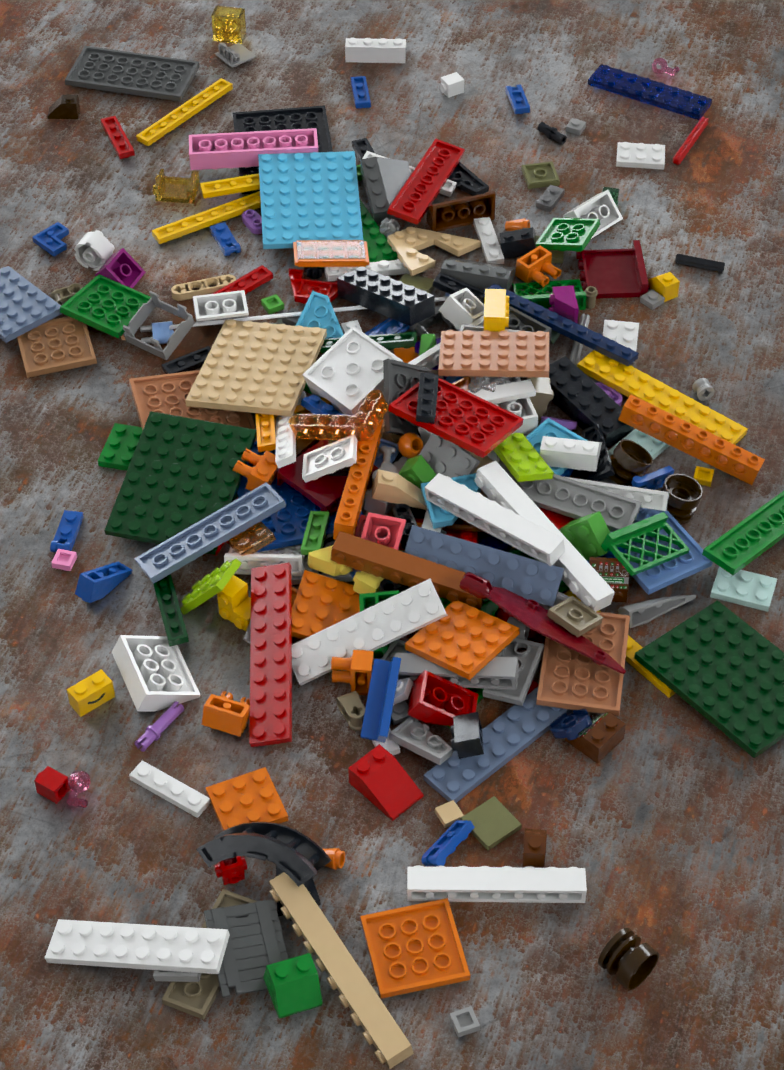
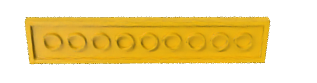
(632, 381)

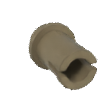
(591, 294)

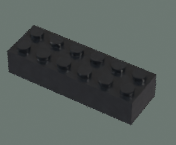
(386, 296)
(586, 401)

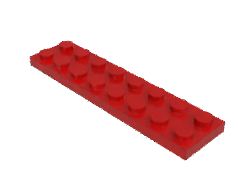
(426, 181)

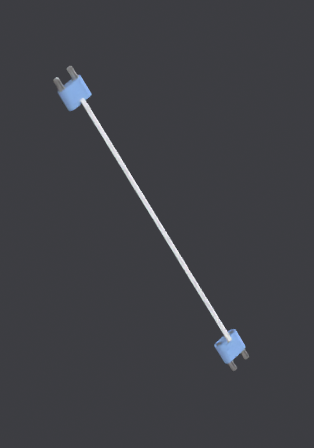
(163, 330)

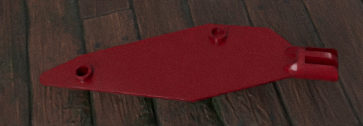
(536, 618)

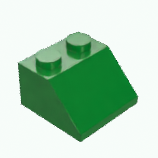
(293, 985)

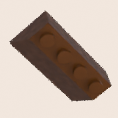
(460, 211)

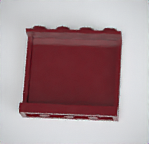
(614, 271)
(324, 491)

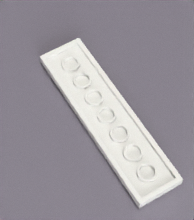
(367, 630)
(138, 946)

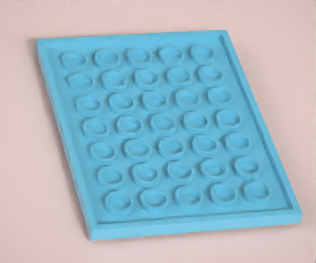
(309, 198)

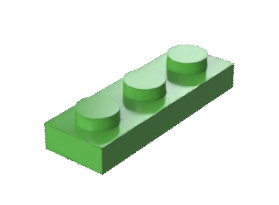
(315, 531)

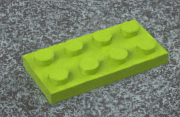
(523, 459)
(209, 585)

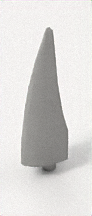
(646, 611)

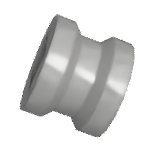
(703, 389)

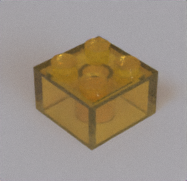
(228, 24)

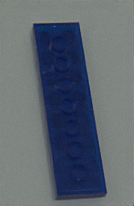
(650, 91)

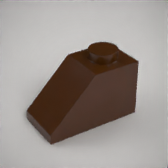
(534, 848)

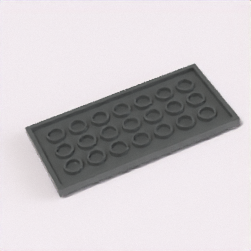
(132, 73)

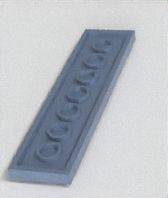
(210, 532)
(503, 569)
(501, 743)

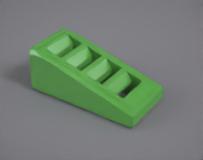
(427, 342)

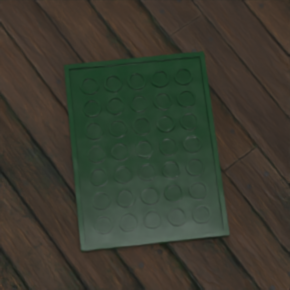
(178, 477)
(724, 674)

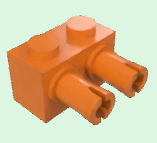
(534, 265)
(264, 470)
(358, 671)
(225, 714)

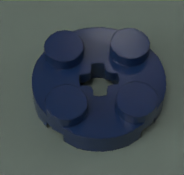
(570, 725)

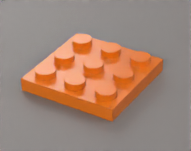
(247, 800)

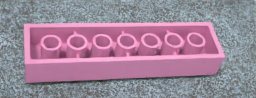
(242, 148)

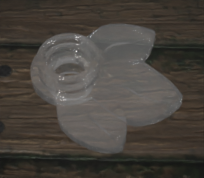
(485, 383)

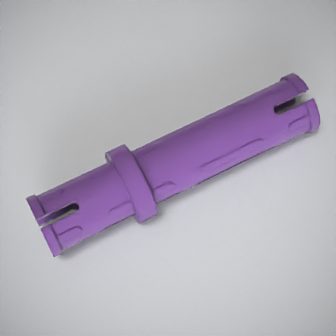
(154, 731)

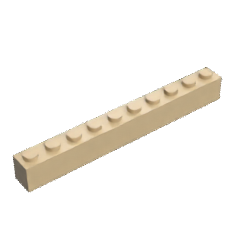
(342, 971)

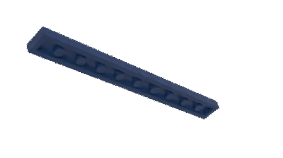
(571, 329)

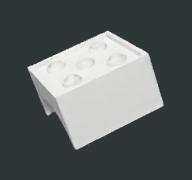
(349, 371)

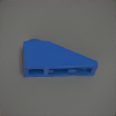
(100, 581)

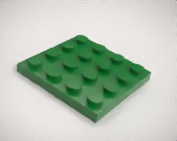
(105, 305)

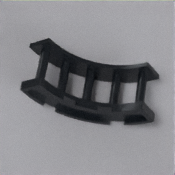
(268, 841)

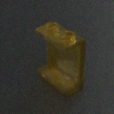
(176, 188)

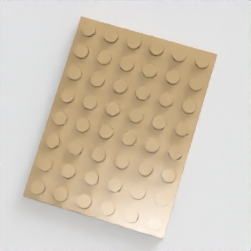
(256, 368)

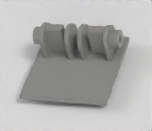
(234, 54)

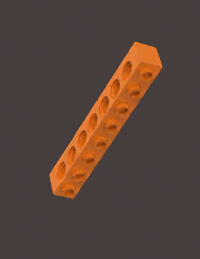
(691, 439)
(357, 484)

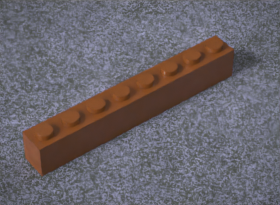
(400, 567)

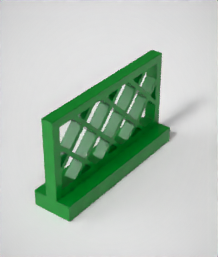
(542, 298)
(637, 533)

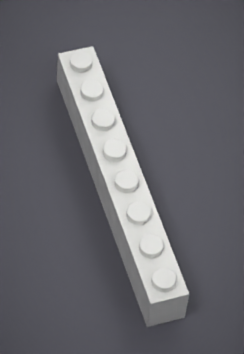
(495, 519)
(496, 884)

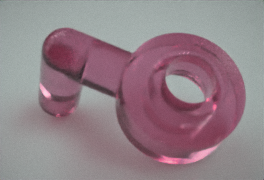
(664, 68)
(78, 783)

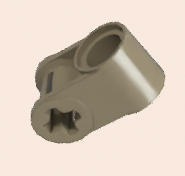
(65, 293)
(352, 709)

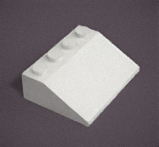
(153, 672)

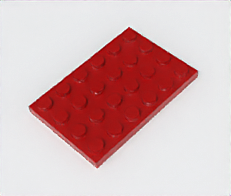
(461, 418)

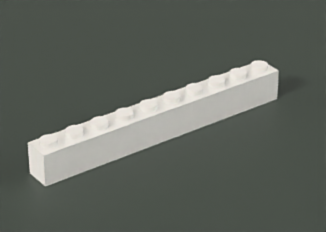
(578, 573)

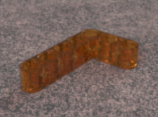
(341, 426)

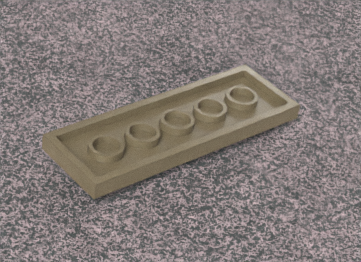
(198, 997)

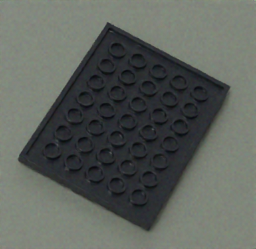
(284, 119)

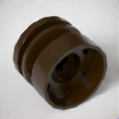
(629, 461)
(683, 496)
(628, 958)

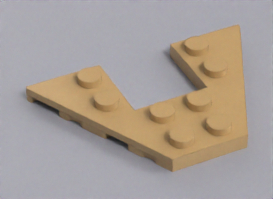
(412, 239)

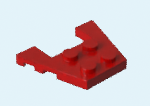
(303, 288)

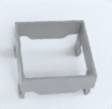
(175, 338)

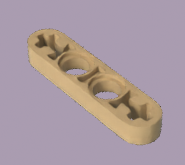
(184, 290)

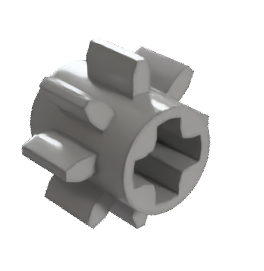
(389, 227)

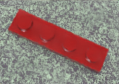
(117, 137)
(249, 281)

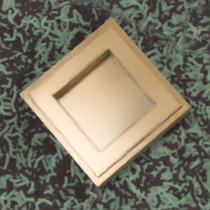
(448, 813)

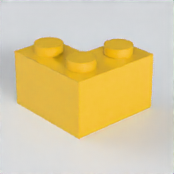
(235, 603)

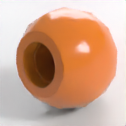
(410, 445)

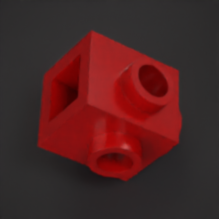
(231, 870)

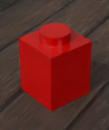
(51, 784)

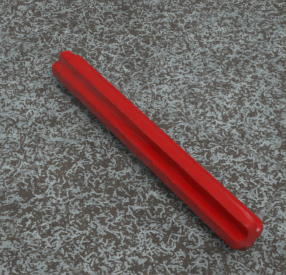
(690, 140)

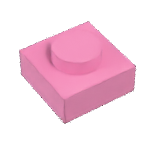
(64, 559)

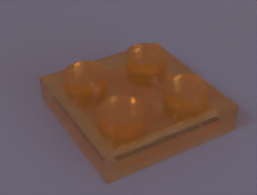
(251, 539)

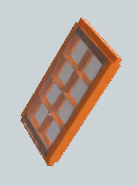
(330, 253)

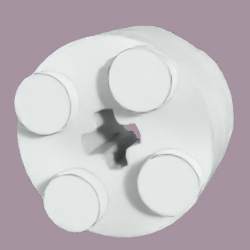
(93, 250)

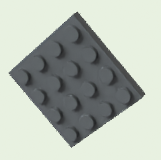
(397, 380)

